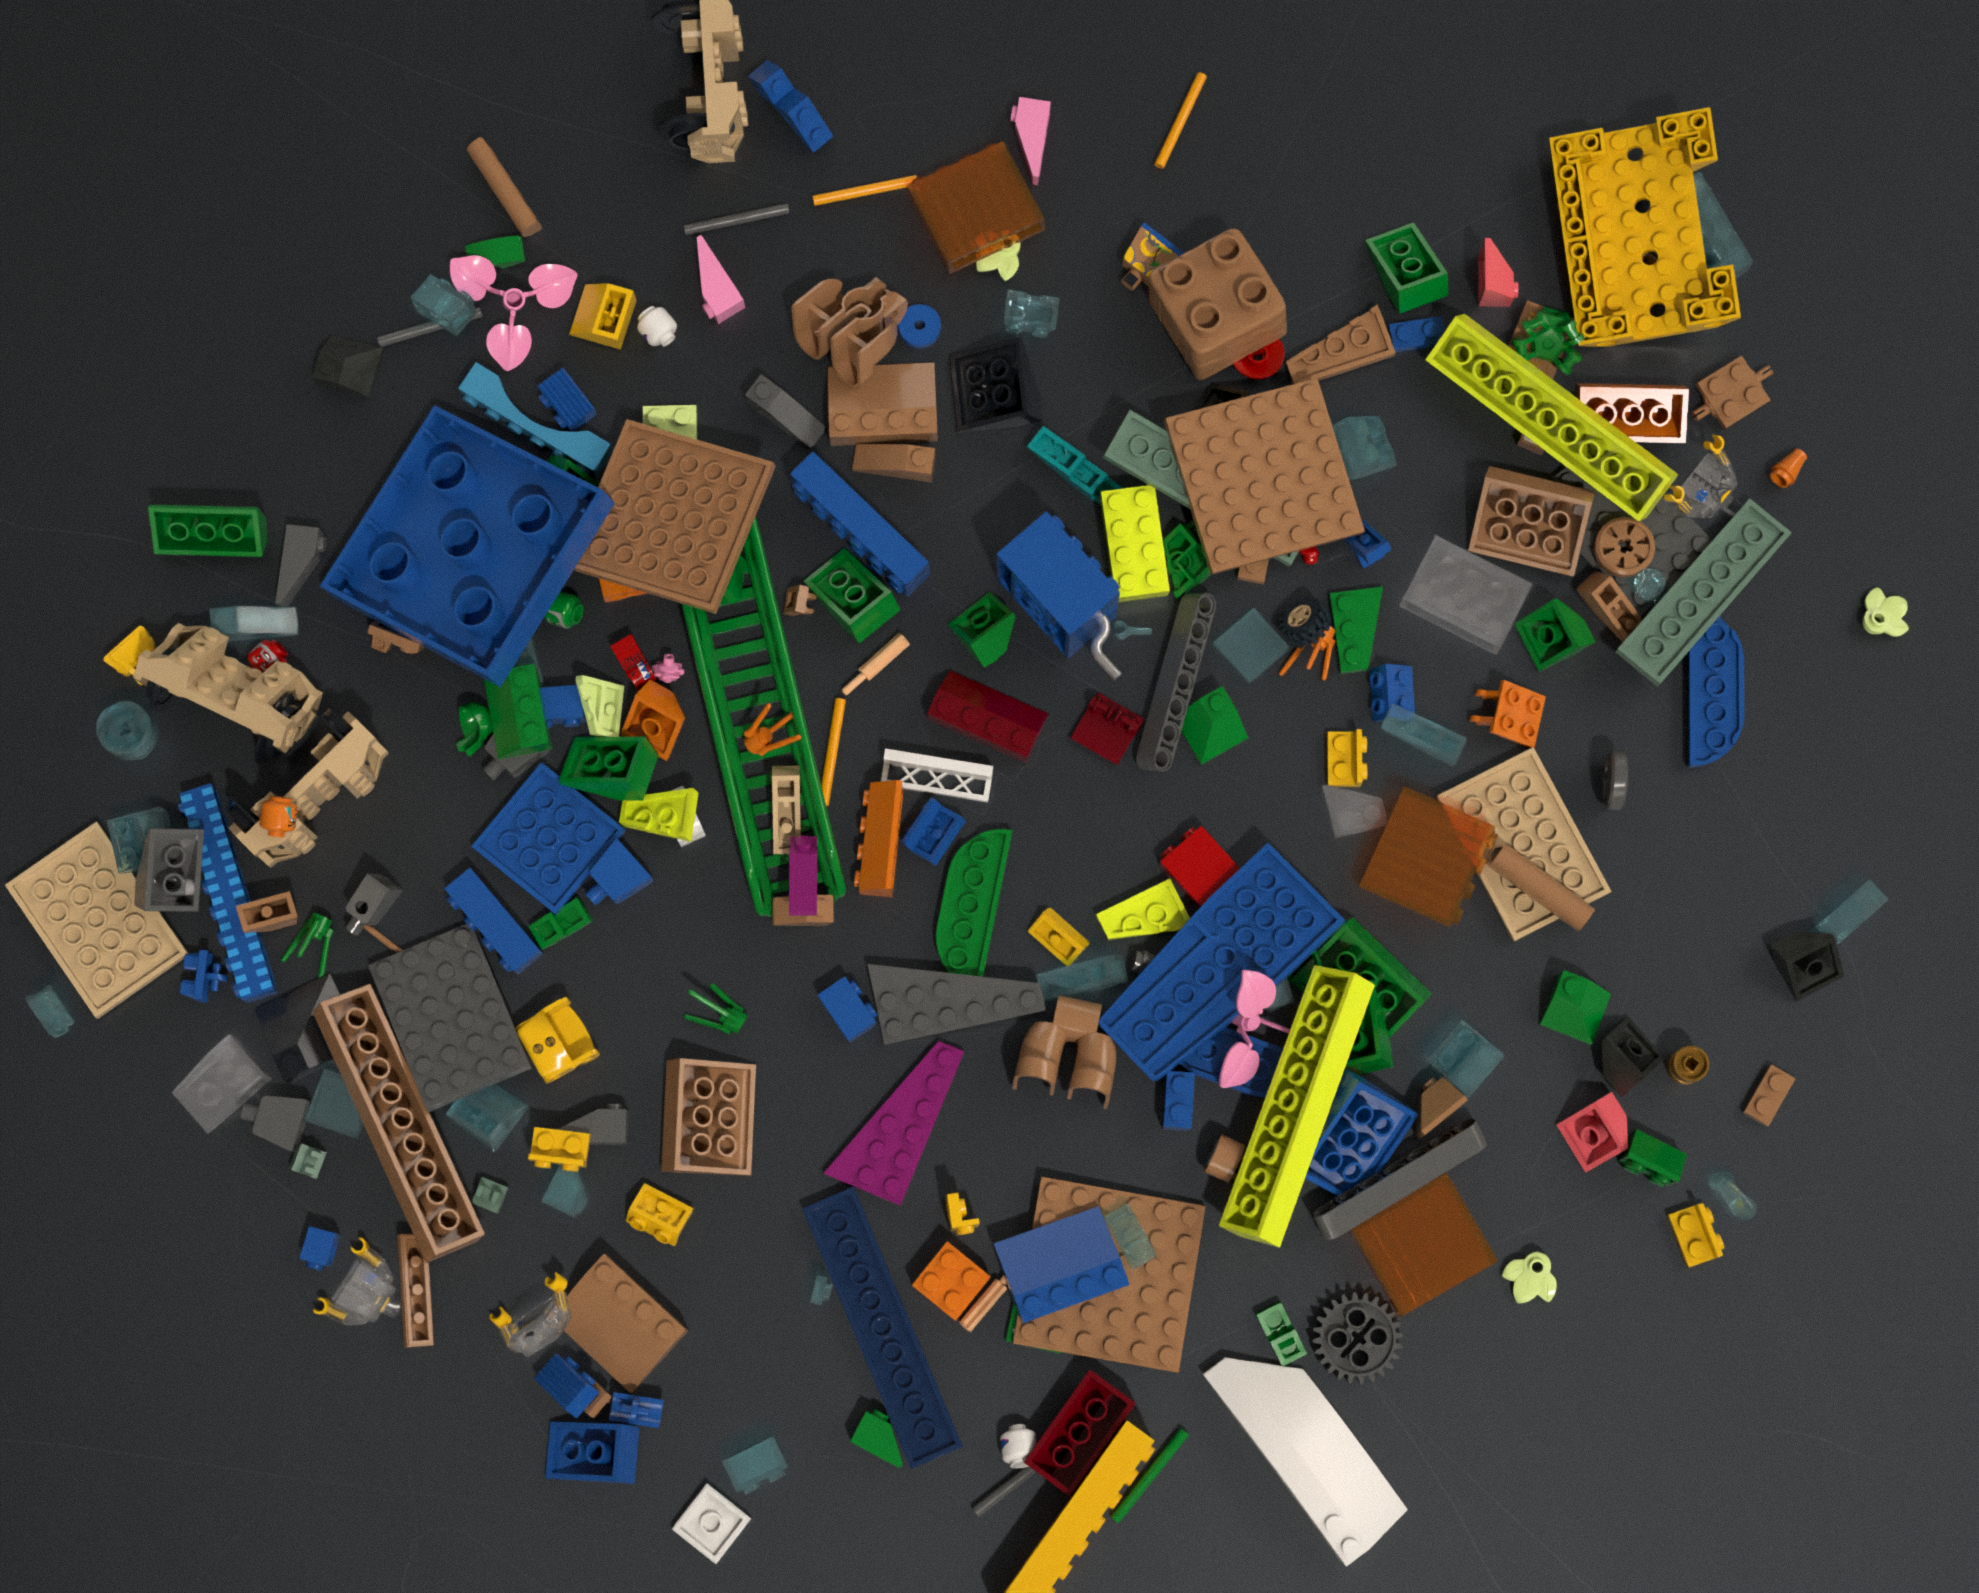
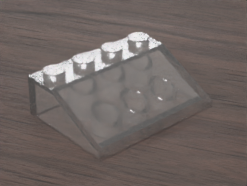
(1466, 595)

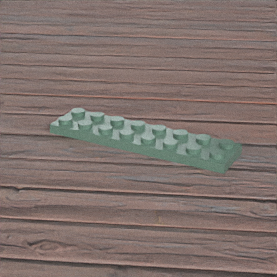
(1147, 454)
(1703, 592)

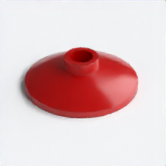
(1271, 361)

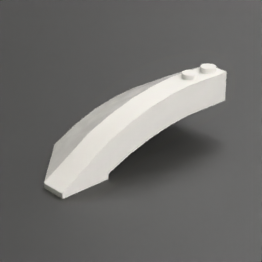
(1310, 1452)

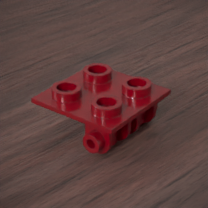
(1107, 728)

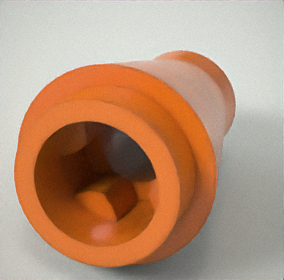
(1787, 470)

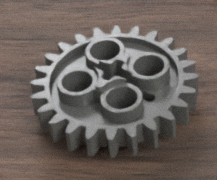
(1376, 1355)

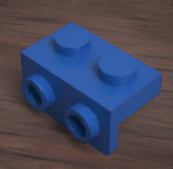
(1391, 685)
(933, 831)

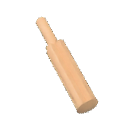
(878, 661)
(984, 1304)

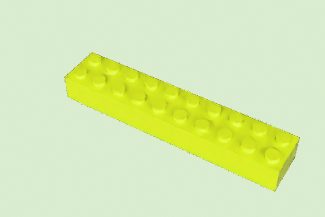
(1551, 417)
(1296, 1105)

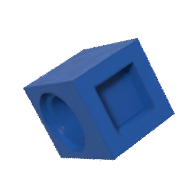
(319, 1248)

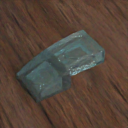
(1130, 1236)

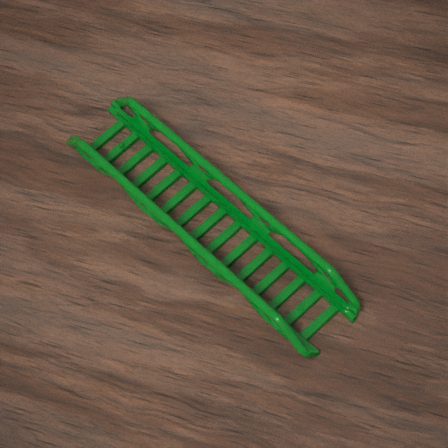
(728, 754)

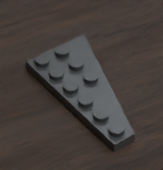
(934, 1002)

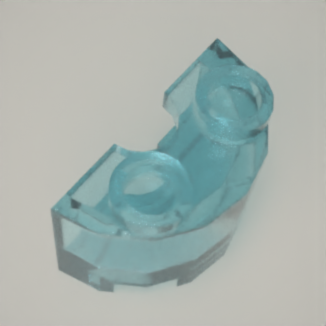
(1030, 313)

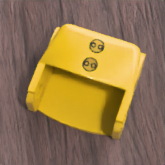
(556, 1041)

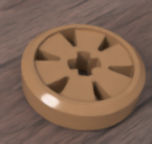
(1640, 543)

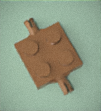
(1732, 392)

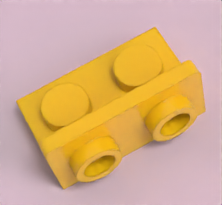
(1345, 758)
(559, 1148)
(956, 1211)
(658, 1215)
(1696, 1235)

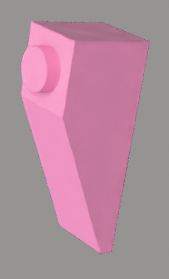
(1031, 127)
(718, 291)

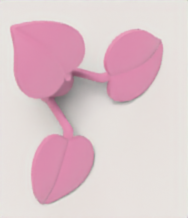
(512, 343)
(1254, 995)

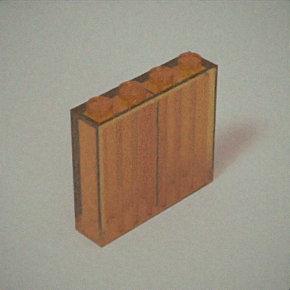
(976, 207)
(1428, 858)
(1423, 1245)

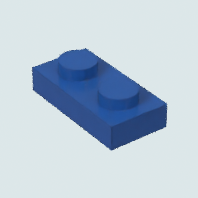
(1416, 333)

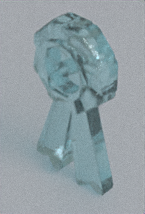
(1650, 585)

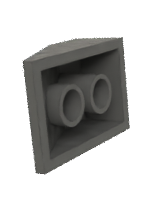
(170, 870)

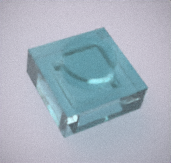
(821, 1290)

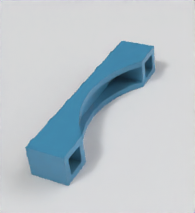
(582, 448)

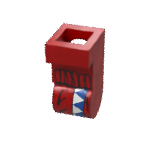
(633, 661)

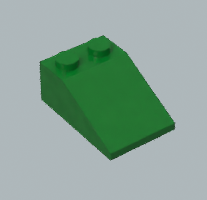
(1408, 267)
(852, 595)
(610, 766)
(1372, 1044)

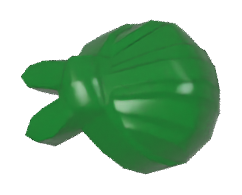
(476, 726)

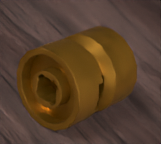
(1688, 1065)

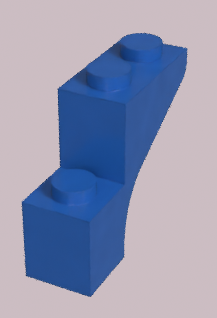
(791, 104)

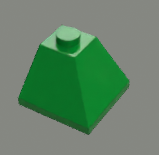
(984, 629)
(1553, 634)
(1213, 726)
(1575, 1007)

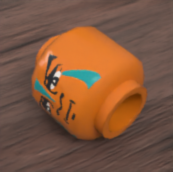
(278, 816)

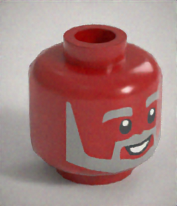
(266, 654)

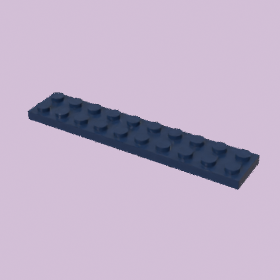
(882, 1328)

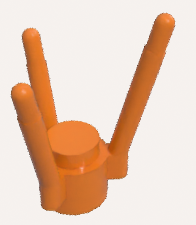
(1326, 642)
(759, 739)

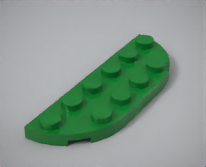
(972, 902)

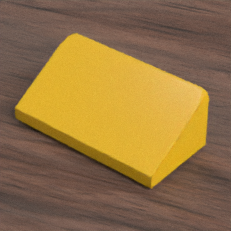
(1058, 936)

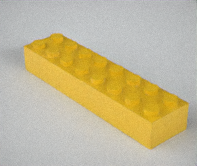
(1084, 1512)

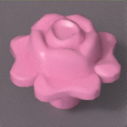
(668, 669)

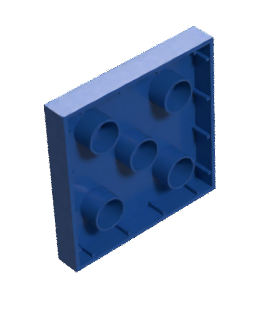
(467, 545)

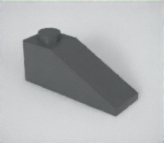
(784, 412)
(299, 558)
(605, 1125)

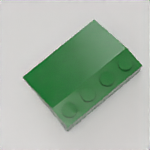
(1359, 952)

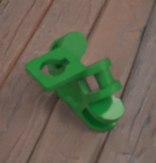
(1549, 341)

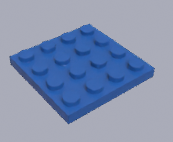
(548, 838)

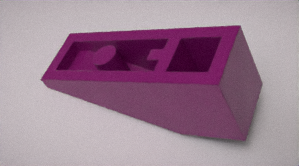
(803, 876)

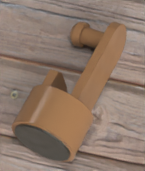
(1224, 1158)

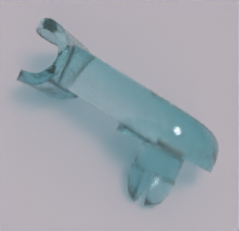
(1740, 1205)

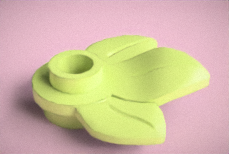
(1004, 260)
(1887, 612)
(1531, 1282)

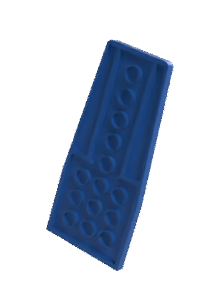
(1188, 993)

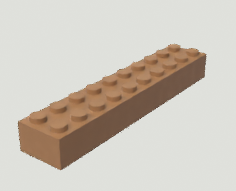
(398, 1123)

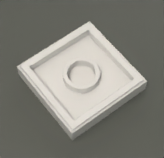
(711, 1523)

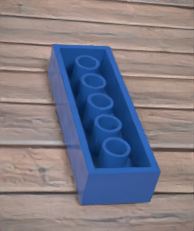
(859, 524)

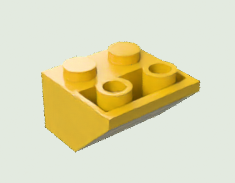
(604, 314)

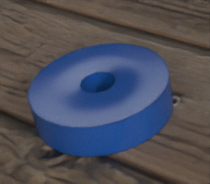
(920, 338)

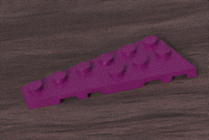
(893, 1140)

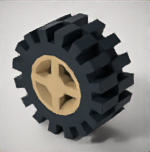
(1305, 622)

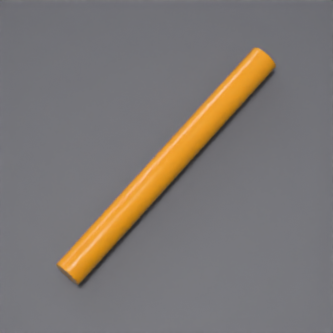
(1180, 120)
(863, 190)
(832, 748)

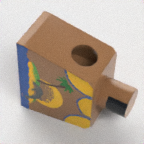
(1145, 254)

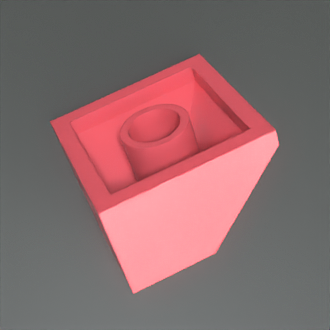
(1495, 278)
(1596, 1132)

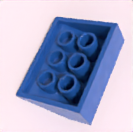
(1358, 1134)
(1061, 1264)

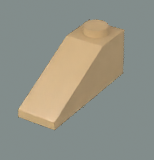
(785, 806)

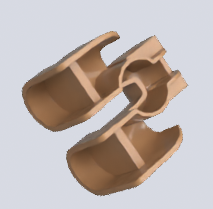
(832, 322)
(1096, 1052)

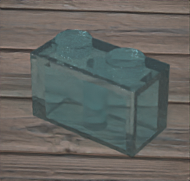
(444, 304)
(756, 1465)

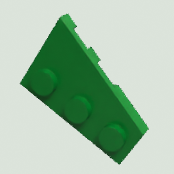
(1354, 624)

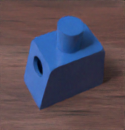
(617, 875)

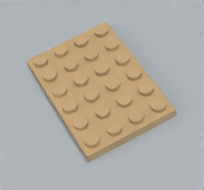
(1537, 825)
(92, 922)

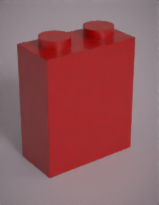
(1198, 865)

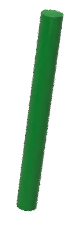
(1149, 1475)

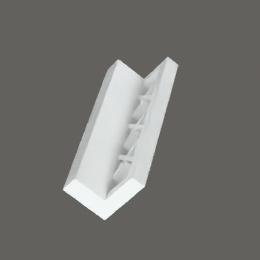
(939, 765)

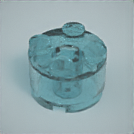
(122, 717)

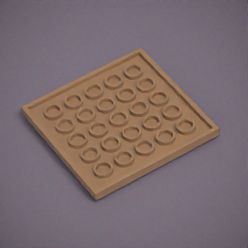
(1263, 476)
(675, 515)
(1142, 1320)

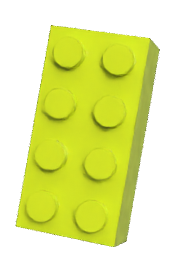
(1134, 542)

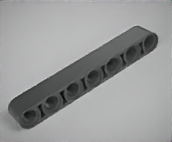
(1176, 682)
(1399, 1179)

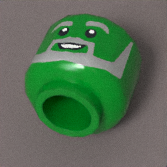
(565, 611)

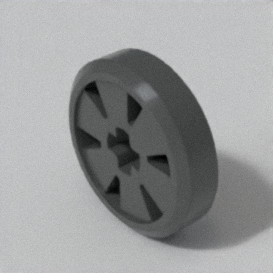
(1615, 779)

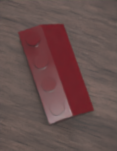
(987, 716)
(1080, 1433)

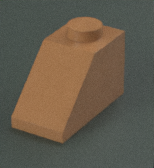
(267, 913)
(781, 916)

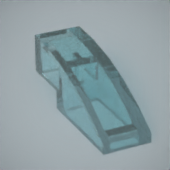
(1852, 912)

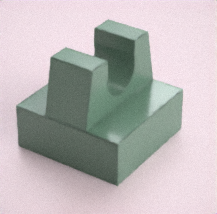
(307, 1160)
(489, 1195)

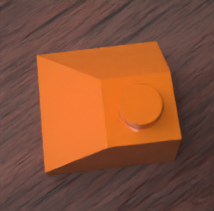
(656, 717)

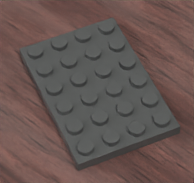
(1676, 538)
(449, 1017)

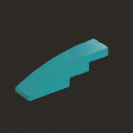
(1071, 464)

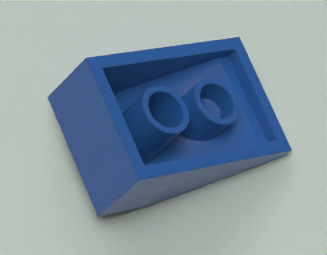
(592, 1452)

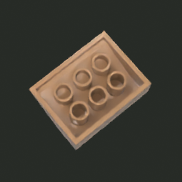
(886, 409)
(1531, 521)
(708, 1117)
(620, 1323)

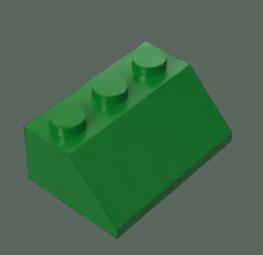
(519, 713)

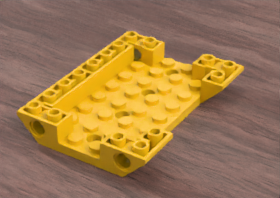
(1609, 237)

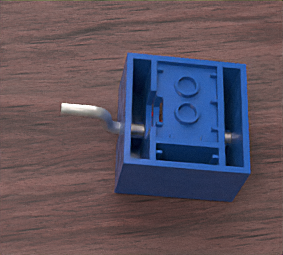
(1060, 588)

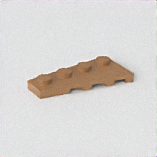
(1349, 348)

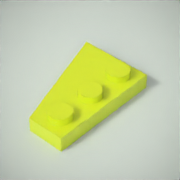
(662, 813)
(1146, 913)

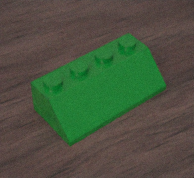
(208, 530)

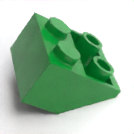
(1653, 1158)

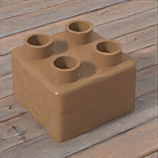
(1217, 303)

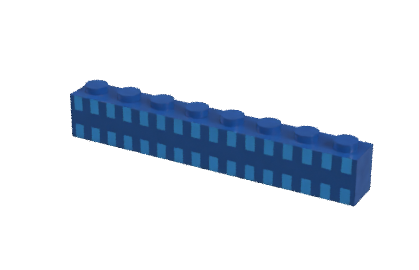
(227, 889)

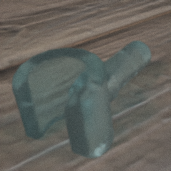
(1130, 630)

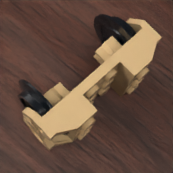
(717, 120)
(195, 667)
(345, 758)

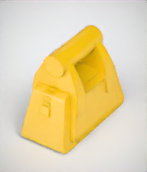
(126, 653)

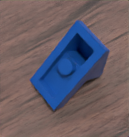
(1368, 546)

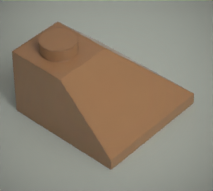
(1436, 1104)

